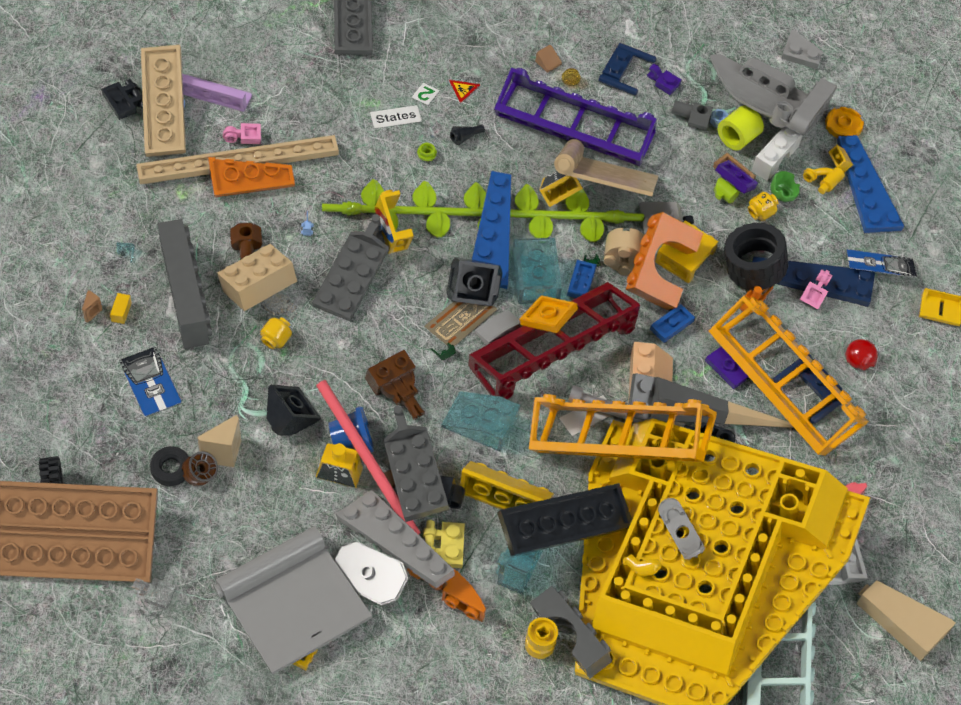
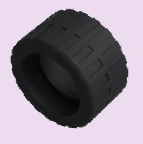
(753, 238)

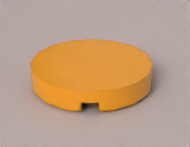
(844, 122)

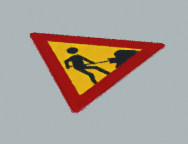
(463, 89)

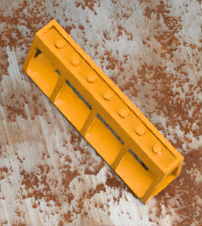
(773, 390)
(691, 408)

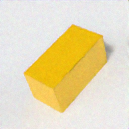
(840, 158)
(120, 308)

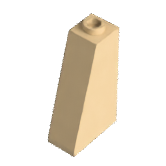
(904, 618)

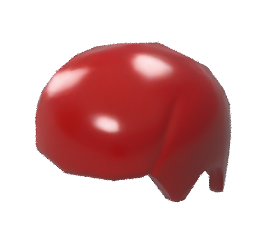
(861, 354)

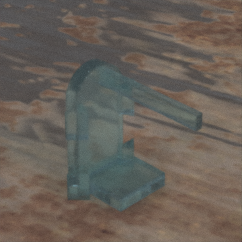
(129, 246)

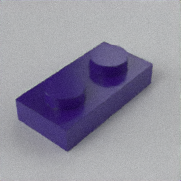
(736, 176)

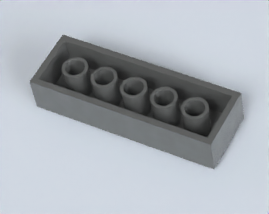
(185, 283)

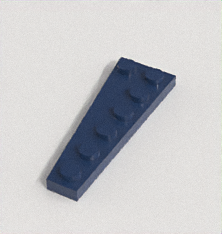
(845, 285)

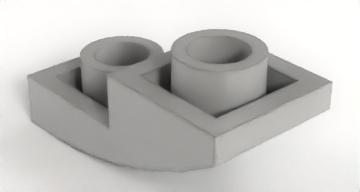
(497, 327)

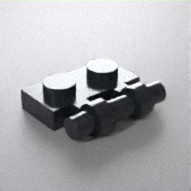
(119, 100)

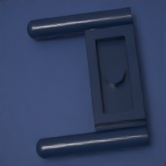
(618, 65)
(816, 385)

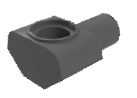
(698, 114)

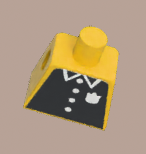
(559, 187)
(340, 465)

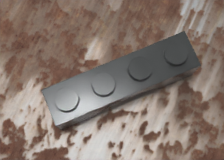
(588, 651)

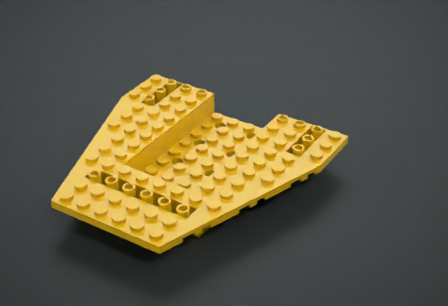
(780, 556)

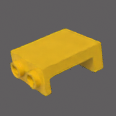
(684, 264)

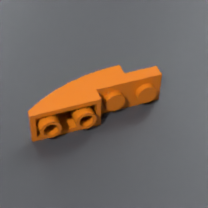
(460, 595)

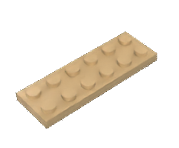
(163, 101)

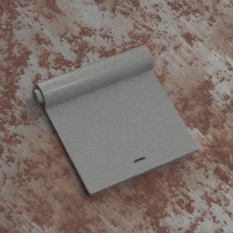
(292, 600)

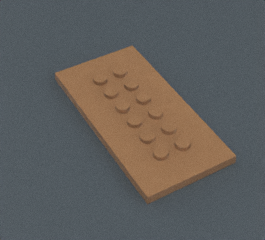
(77, 531)

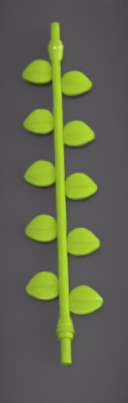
(474, 198)

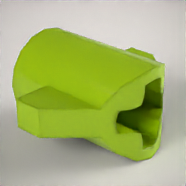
(725, 190)

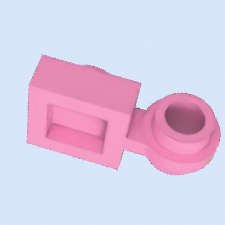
(249, 134)
(814, 293)

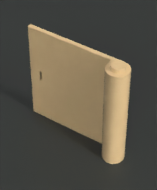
(572, 163)

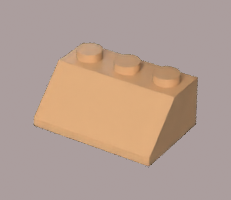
(650, 361)

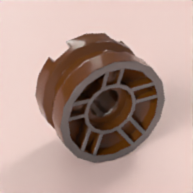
(208, 468)

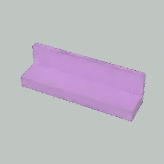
(215, 93)

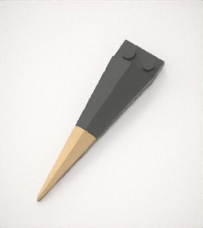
(655, 389)

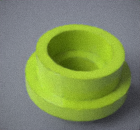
(427, 152)

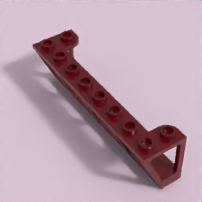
(622, 322)

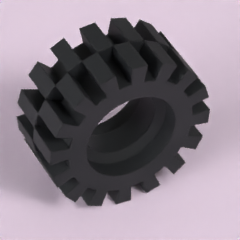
(50, 470)

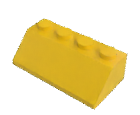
(498, 488)

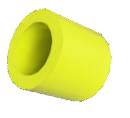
(740, 127)

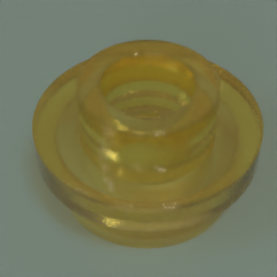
(571, 77)

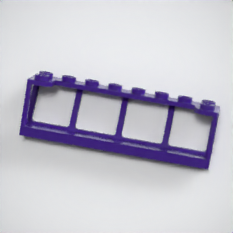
(520, 78)

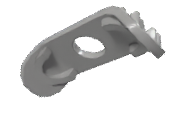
(674, 518)

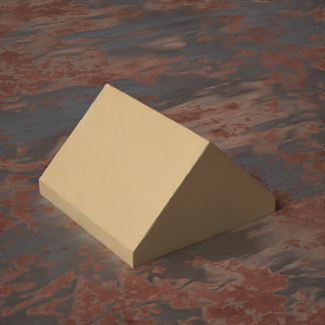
(222, 442)

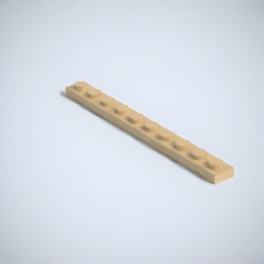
(273, 153)

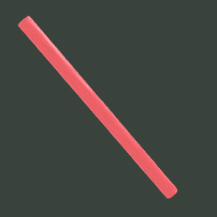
(363, 450)

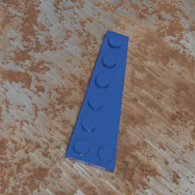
(869, 194)
(494, 226)

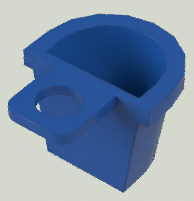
(361, 424)

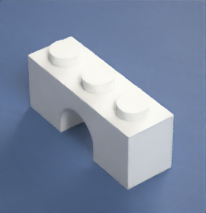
(770, 157)

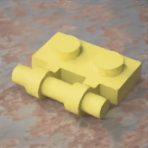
(451, 541)

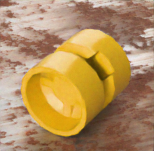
(541, 638)

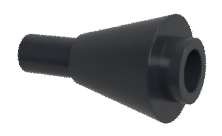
(462, 133)

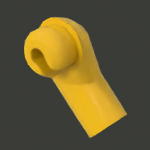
(643, 568)

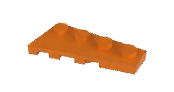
(241, 177)

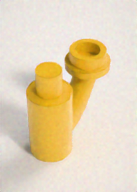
(832, 178)

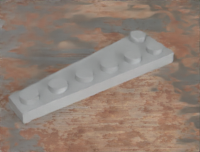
(386, 529)

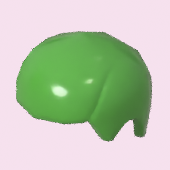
(784, 186)

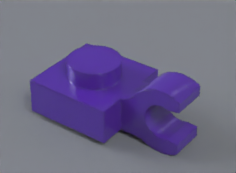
(665, 81)

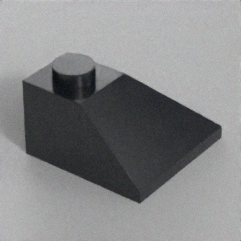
(289, 410)

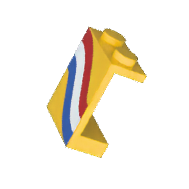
(394, 240)

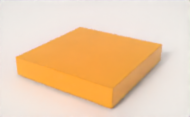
(548, 314)

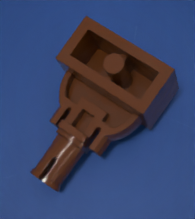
(396, 380)

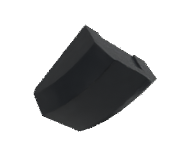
(474, 281)

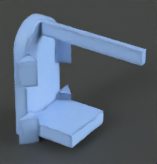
(307, 225)

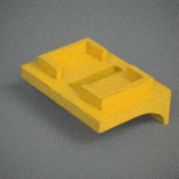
(931, 303)

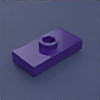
(726, 367)

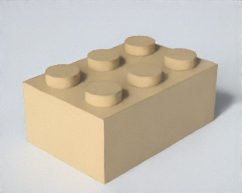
(257, 277)

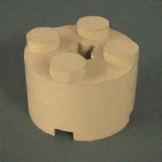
(621, 249)

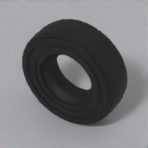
(163, 455)

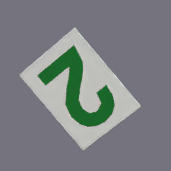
(425, 93)

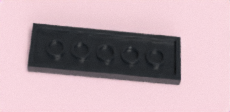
(564, 519)

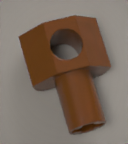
(246, 238)

